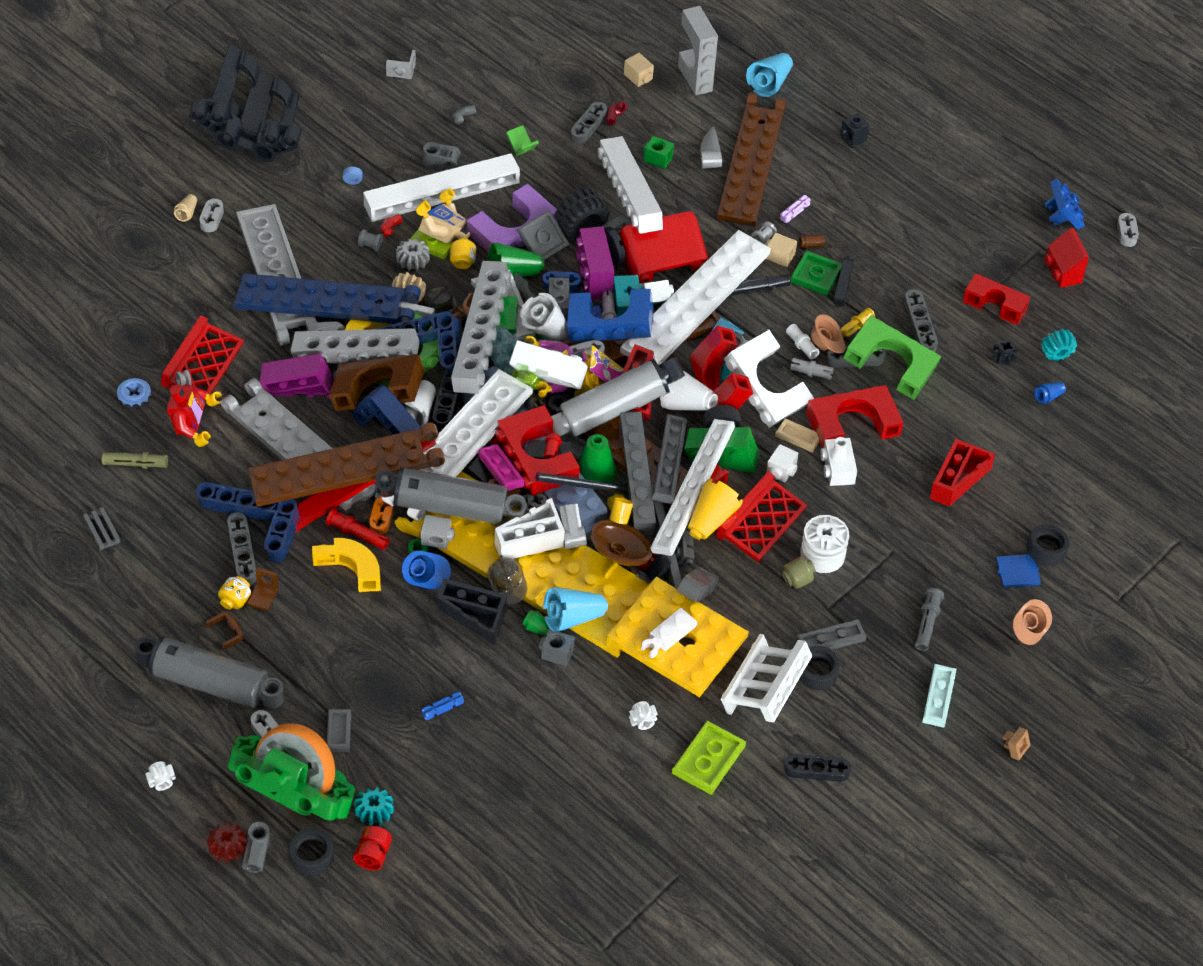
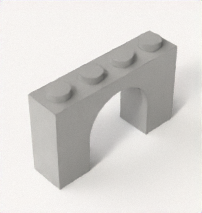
(698, 63)

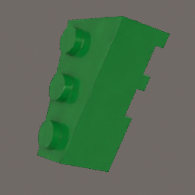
(738, 453)

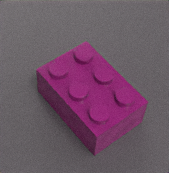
(595, 261)

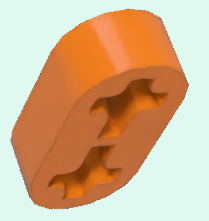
(377, 515)

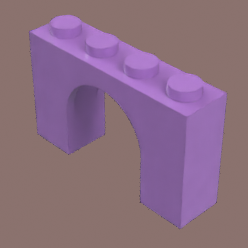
(526, 202)

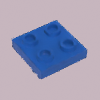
(1066, 204)

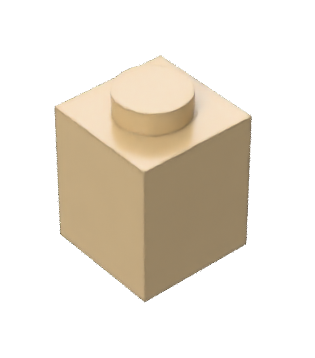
(638, 69)
(782, 249)

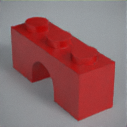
(983, 291)

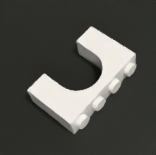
(771, 406)

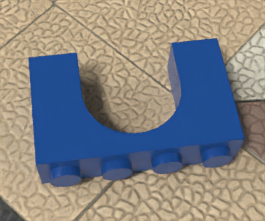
(632, 324)

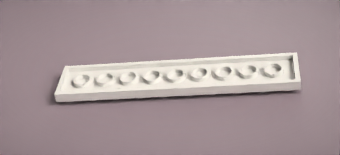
(701, 295)

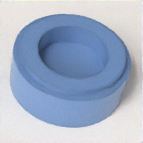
(352, 175)

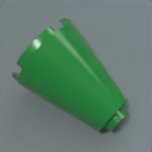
(517, 260)
(597, 460)

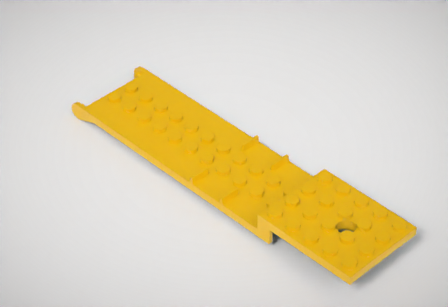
(633, 604)

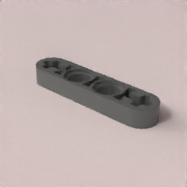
(924, 321)
(243, 548)

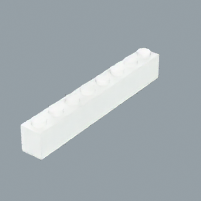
(463, 180)
(630, 185)

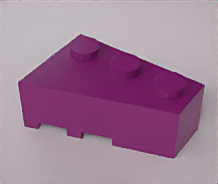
(297, 376)

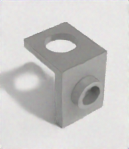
(401, 69)

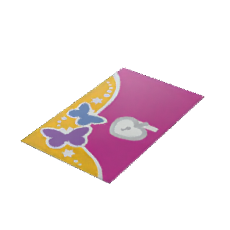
(604, 366)

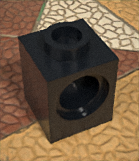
(854, 130)

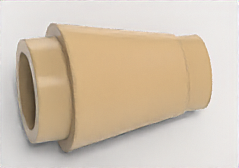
(185, 208)

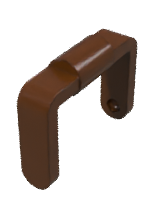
(232, 623)

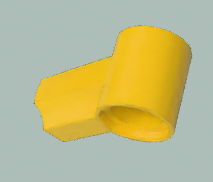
(619, 508)

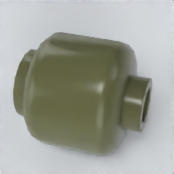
(798, 572)

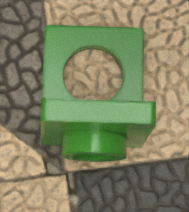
(520, 141)

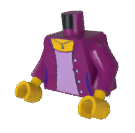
(556, 346)

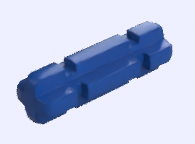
(442, 705)

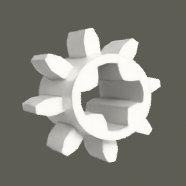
(643, 715)
(160, 776)

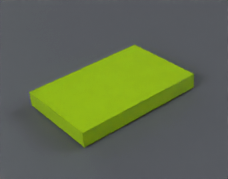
(709, 757)

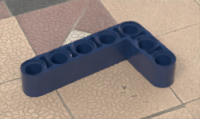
(439, 332)
(387, 409)
(274, 514)

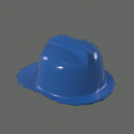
(425, 569)

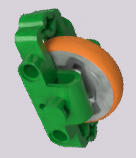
(294, 770)

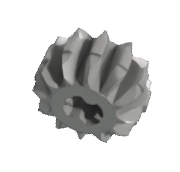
(412, 254)

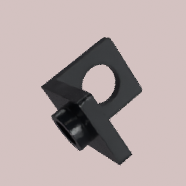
(656, 569)

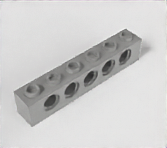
(355, 345)

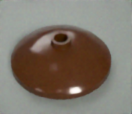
(621, 543)

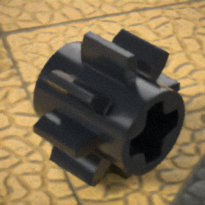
(1005, 352)

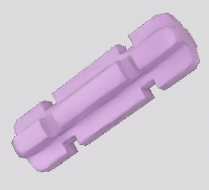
(795, 208)

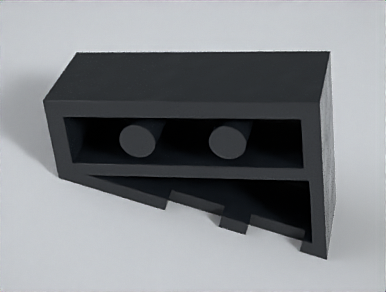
(473, 607)

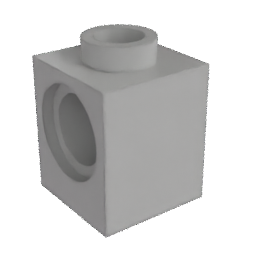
(436, 532)

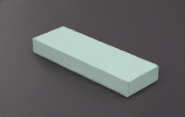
(939, 695)

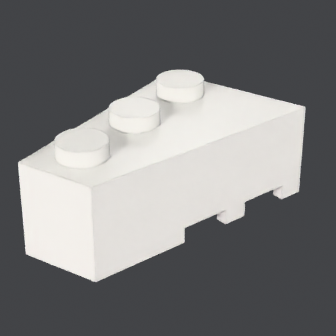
(531, 533)

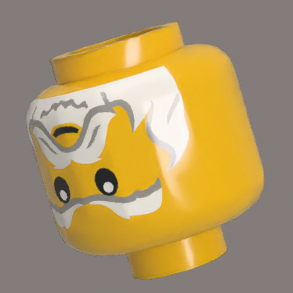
(463, 253)
(234, 593)

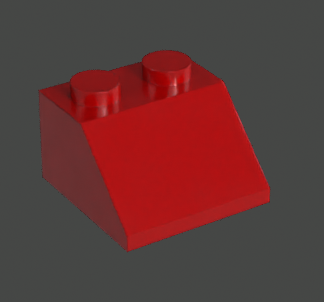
(1067, 259)

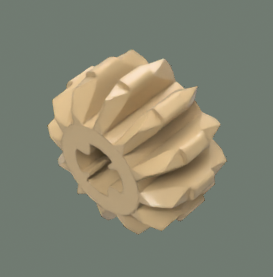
(404, 280)

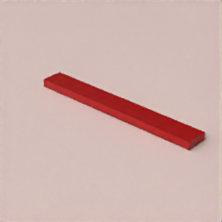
(325, 501)

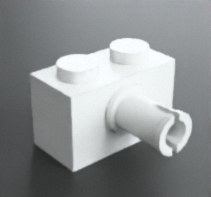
(839, 461)

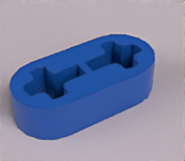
(557, 274)

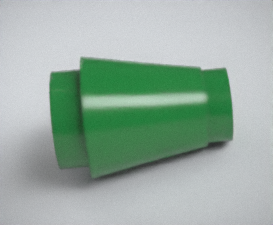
(536, 623)

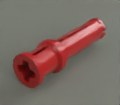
(348, 525)

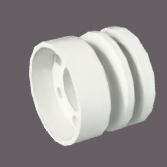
(825, 543)

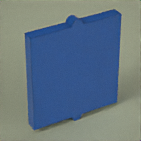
(1017, 571)

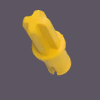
(856, 323)

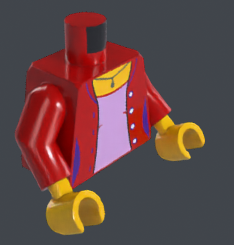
(186, 410)

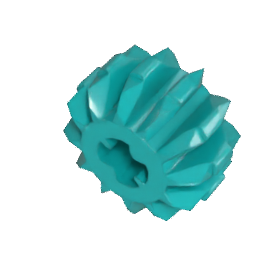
(1058, 344)
(374, 806)

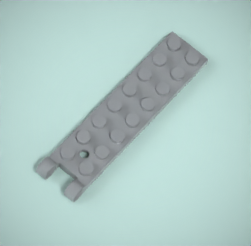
(272, 257)
(281, 430)

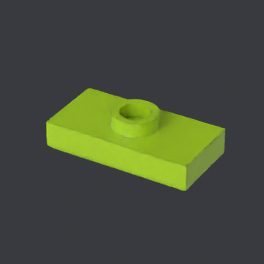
(436, 247)

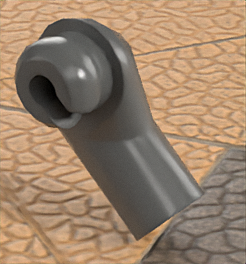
(463, 111)

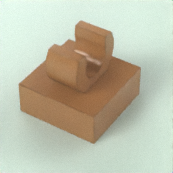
(1017, 743)

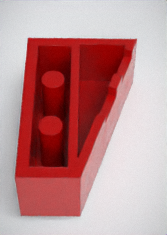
(960, 471)

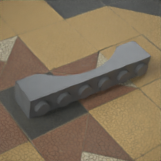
(637, 469)

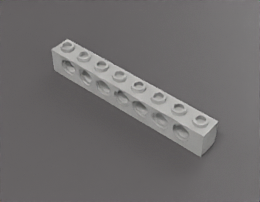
(481, 327)

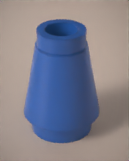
(1047, 392)

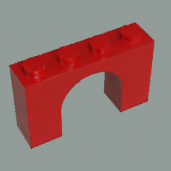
(707, 363)
(872, 402)
(514, 435)

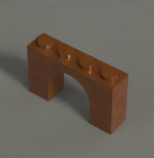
(352, 378)

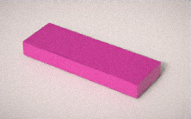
(501, 467)

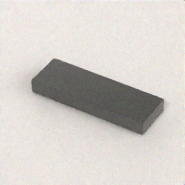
(835, 636)

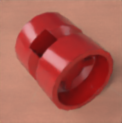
(372, 848)

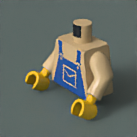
(442, 221)

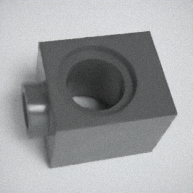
(557, 655)

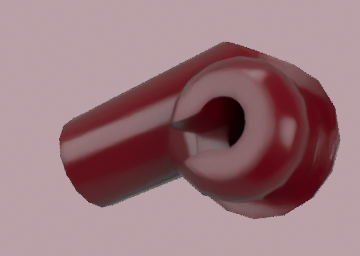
(614, 111)

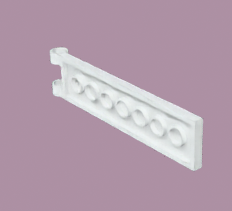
(475, 426)

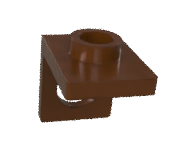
(264, 591)

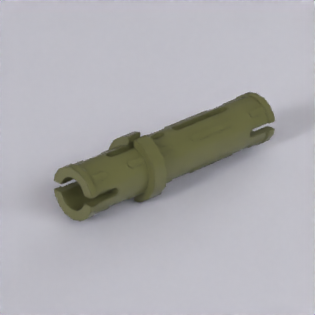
(133, 459)

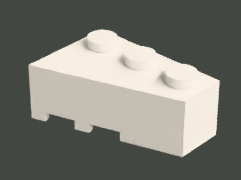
(549, 365)

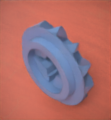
(133, 385)

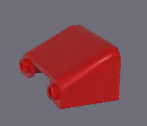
(659, 250)

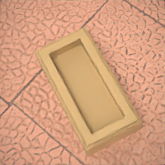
(798, 435)

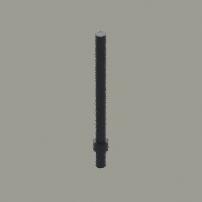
(584, 483)

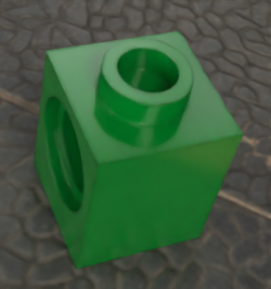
(658, 152)

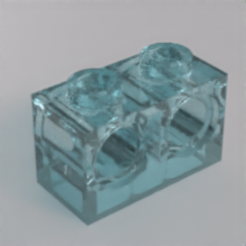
(503, 349)

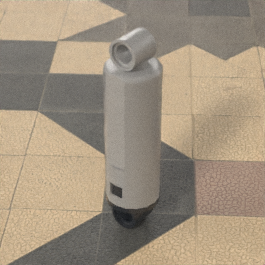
(616, 396)

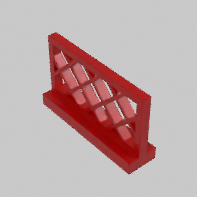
(189, 347)
(750, 503)

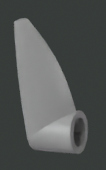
(710, 150)

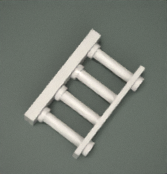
(777, 690)

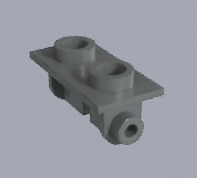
(683, 554)

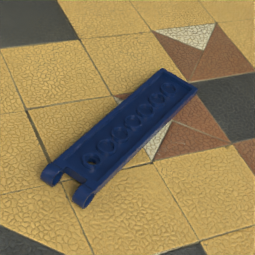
(326, 298)

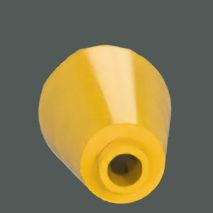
(712, 509)

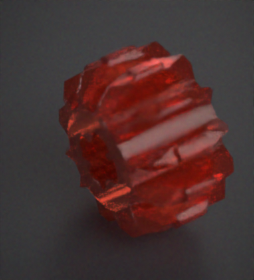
(218, 842)

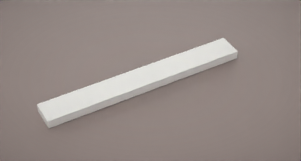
(690, 490)

